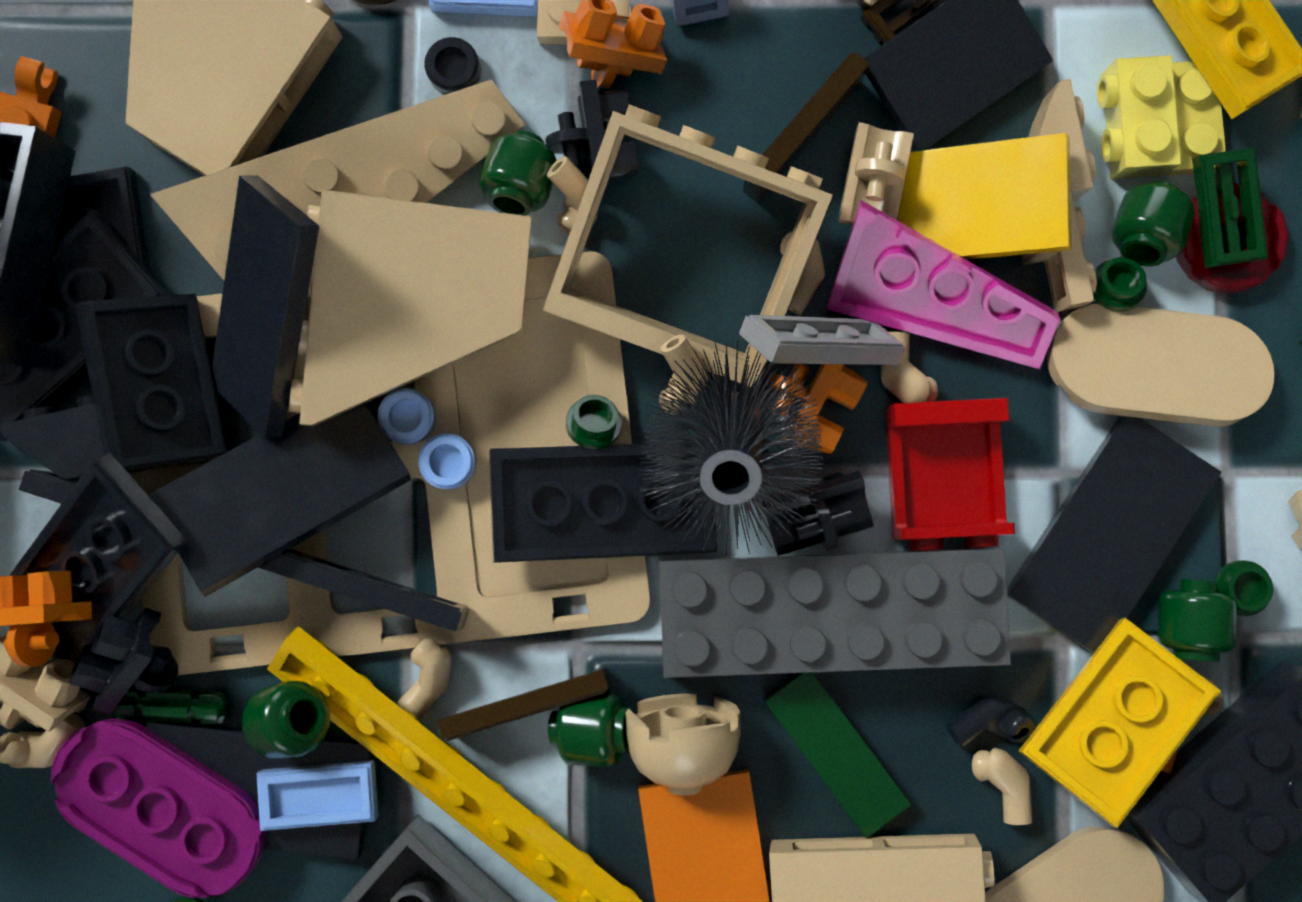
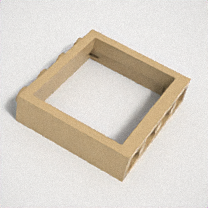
(697, 147)

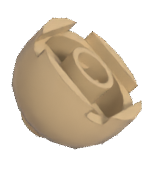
(683, 741)

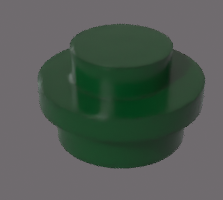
(1120, 284)
(593, 422)
(1247, 585)

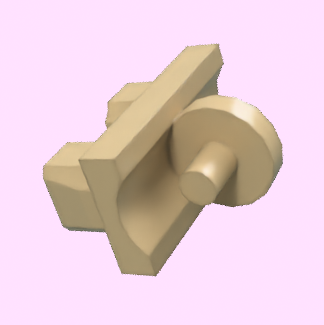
(876, 171)
(37, 693)

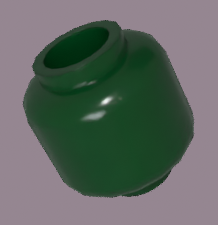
(516, 173)
(1153, 223)
(1197, 621)
(286, 720)
(590, 731)

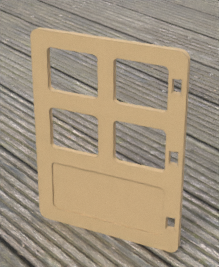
(493, 399)

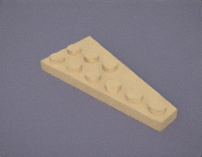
(392, 157)

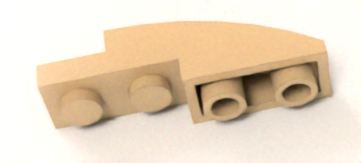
(1068, 273)

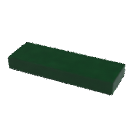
(837, 752)

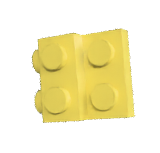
(1157, 117)

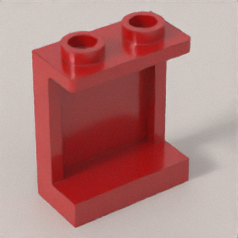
(947, 472)

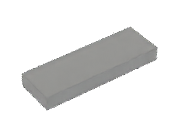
(821, 340)

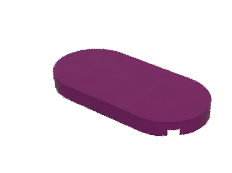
(158, 808)

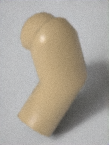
(572, 185)
(810, 279)
(676, 350)
(905, 379)
(433, 677)
(37, 748)
(1009, 778)

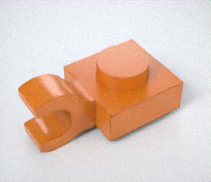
(31, 101)

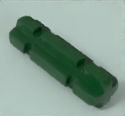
(173, 706)

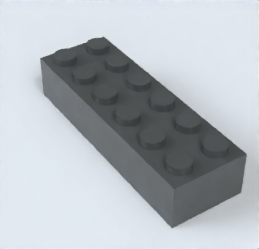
(834, 612)

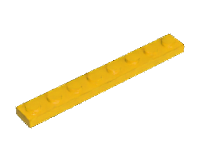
(446, 776)

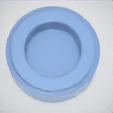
(407, 416)
(447, 461)

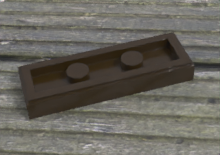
(811, 119)
(524, 705)

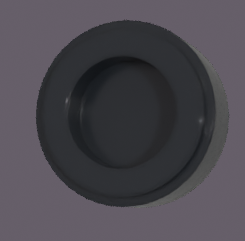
(452, 65)

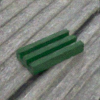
(1209, 210)

